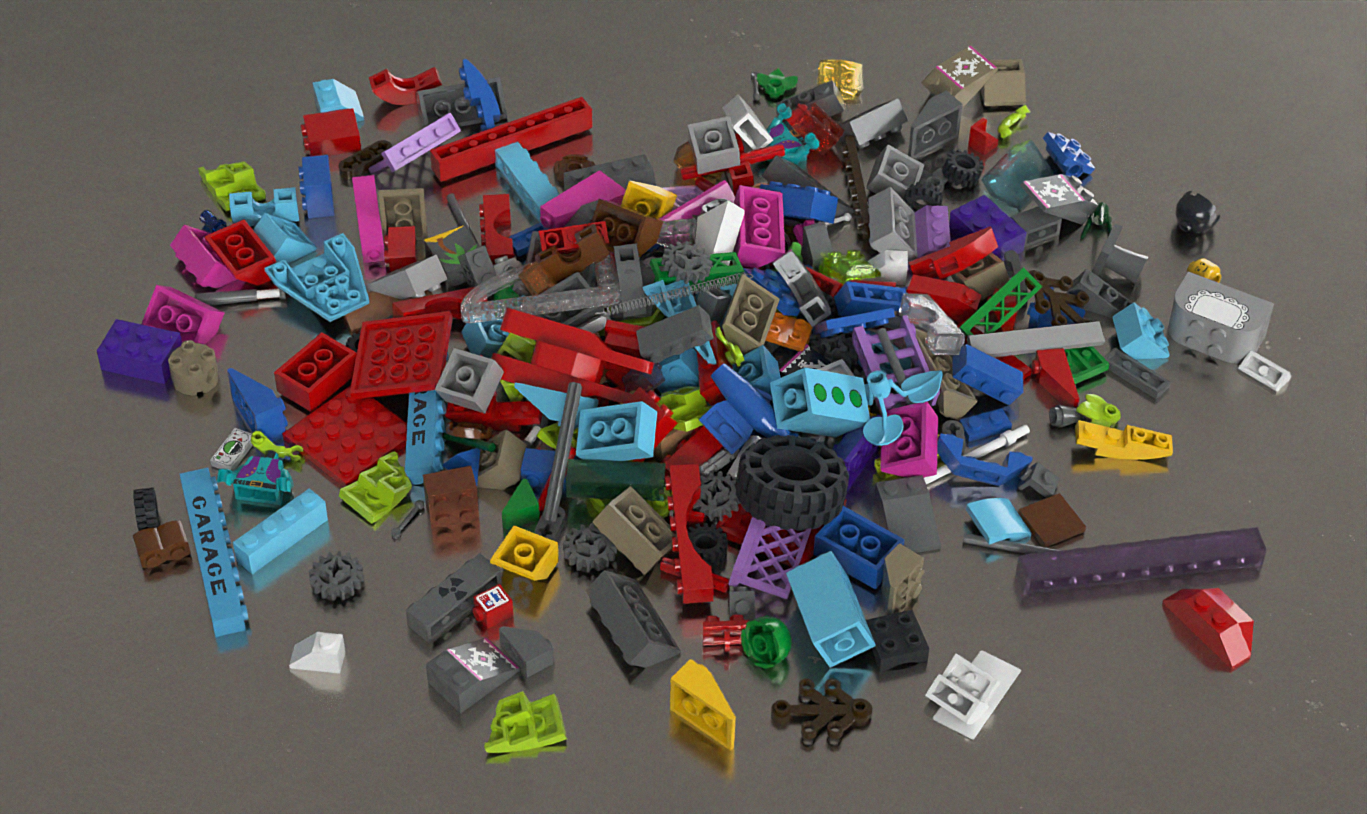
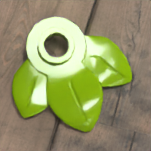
(733, 354)
(1099, 411)

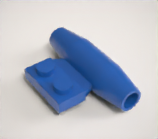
(742, 411)

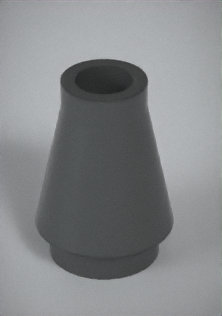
(1064, 415)

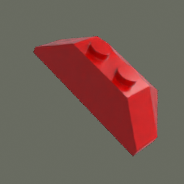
(1215, 622)

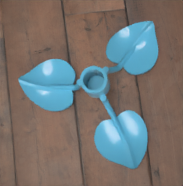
(918, 388)

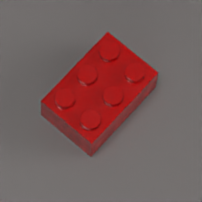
(315, 372)

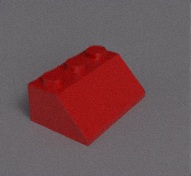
(242, 252)

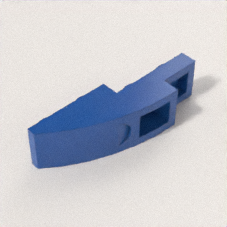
(479, 95)

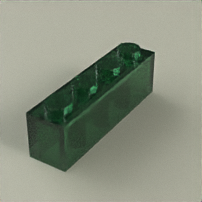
(612, 478)

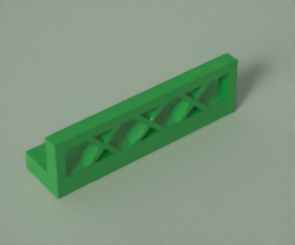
(717, 271)
(998, 298)

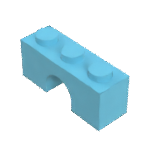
(283, 206)

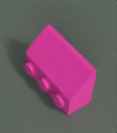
(200, 258)
(183, 314)
(917, 445)

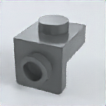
(1039, 479)
(742, 602)

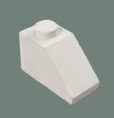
(892, 265)
(319, 653)

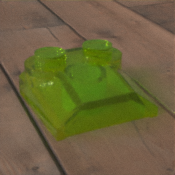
(847, 266)

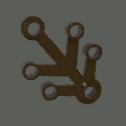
(1057, 300)
(824, 709)

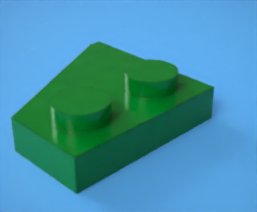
(1085, 363)

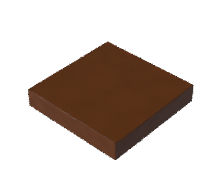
(1052, 520)

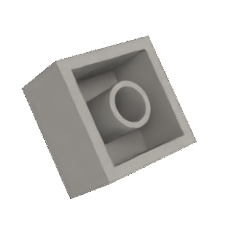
(713, 145)
(469, 380)

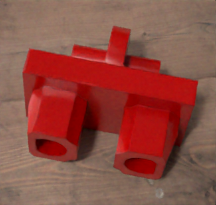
(723, 632)

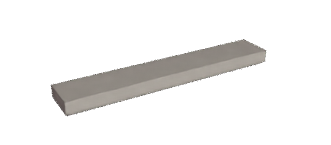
(1036, 339)

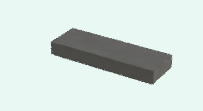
(1136, 373)

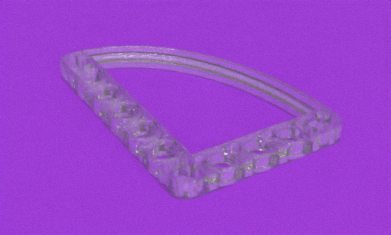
(606, 293)

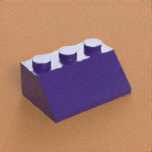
(855, 452)

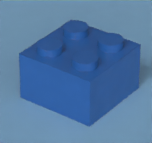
(316, 186)

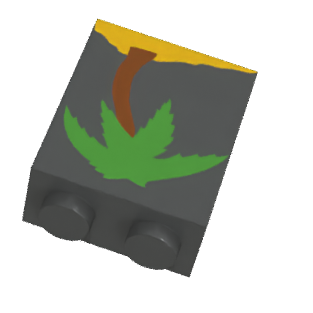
(448, 248)

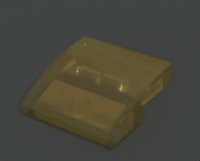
(844, 73)

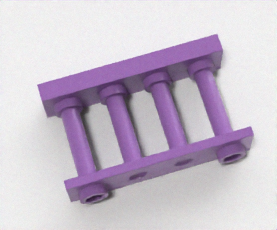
(871, 361)

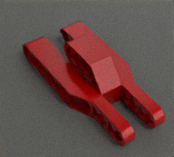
(566, 350)

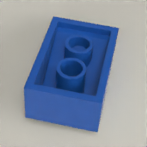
(258, 405)

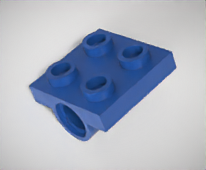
(1068, 155)

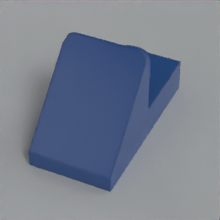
(465, 459)

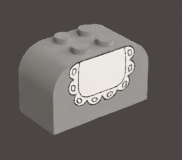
(1218, 319)

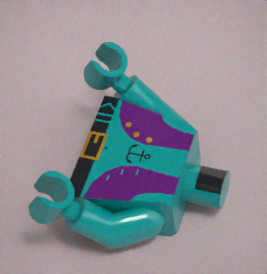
(782, 133)
(259, 479)

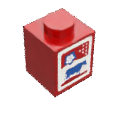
(492, 606)

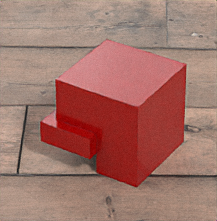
(623, 339)

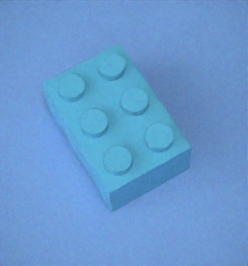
(617, 432)

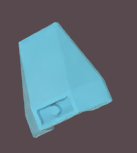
(327, 283)

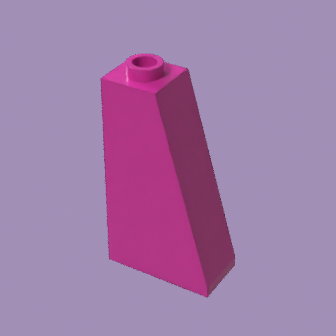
(561, 209)
(368, 219)

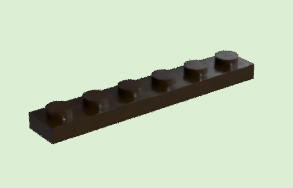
(855, 181)

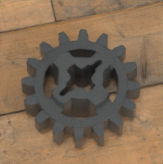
(686, 262)
(836, 348)
(718, 496)
(588, 548)
(336, 575)

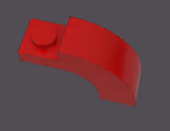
(403, 90)

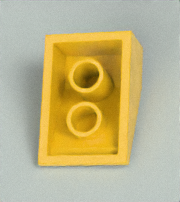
(701, 703)

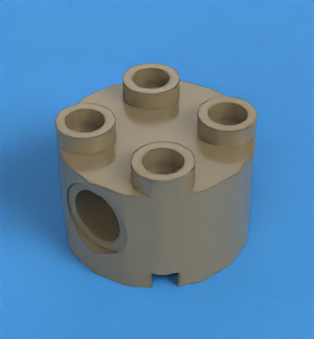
(193, 368)

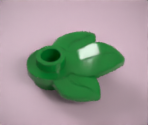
(776, 83)

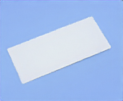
(999, 670)

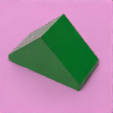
(521, 507)

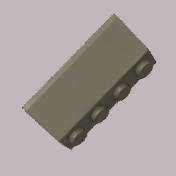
(954, 396)

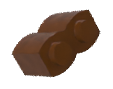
(161, 544)

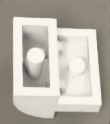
(963, 689)

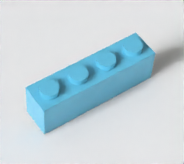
(280, 531)

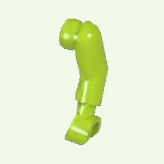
(1004, 126)
(263, 444)

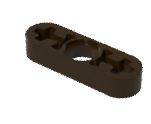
(353, 166)

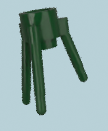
(1100, 217)

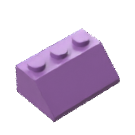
(931, 230)

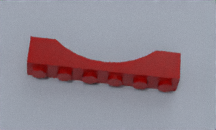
(695, 574)

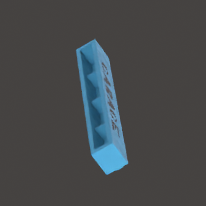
(424, 434)
(212, 552)

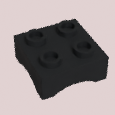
(897, 640)

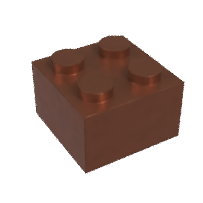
(451, 497)

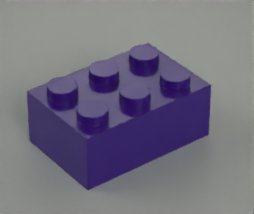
(983, 214)
(138, 351)

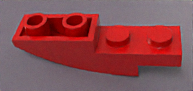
(956, 257)
(498, 415)

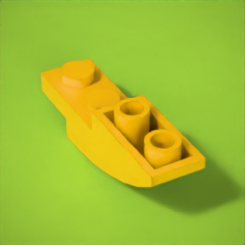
(1131, 443)

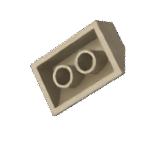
(749, 315)
(636, 530)

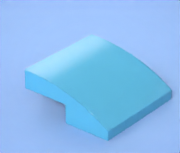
(998, 520)

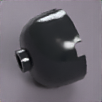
(1196, 213)

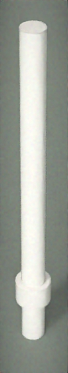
(1005, 439)

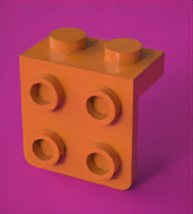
(789, 332)

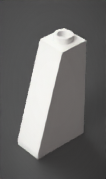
(747, 124)
(719, 229)

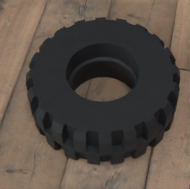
(791, 482)

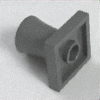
(1118, 259)

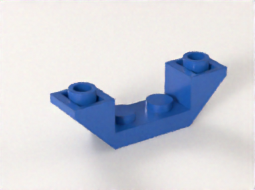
(950, 451)

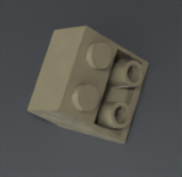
(1006, 85)
(901, 578)

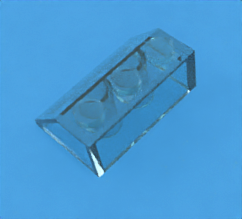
(1018, 165)

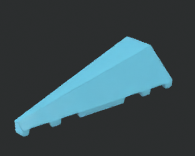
(677, 306)

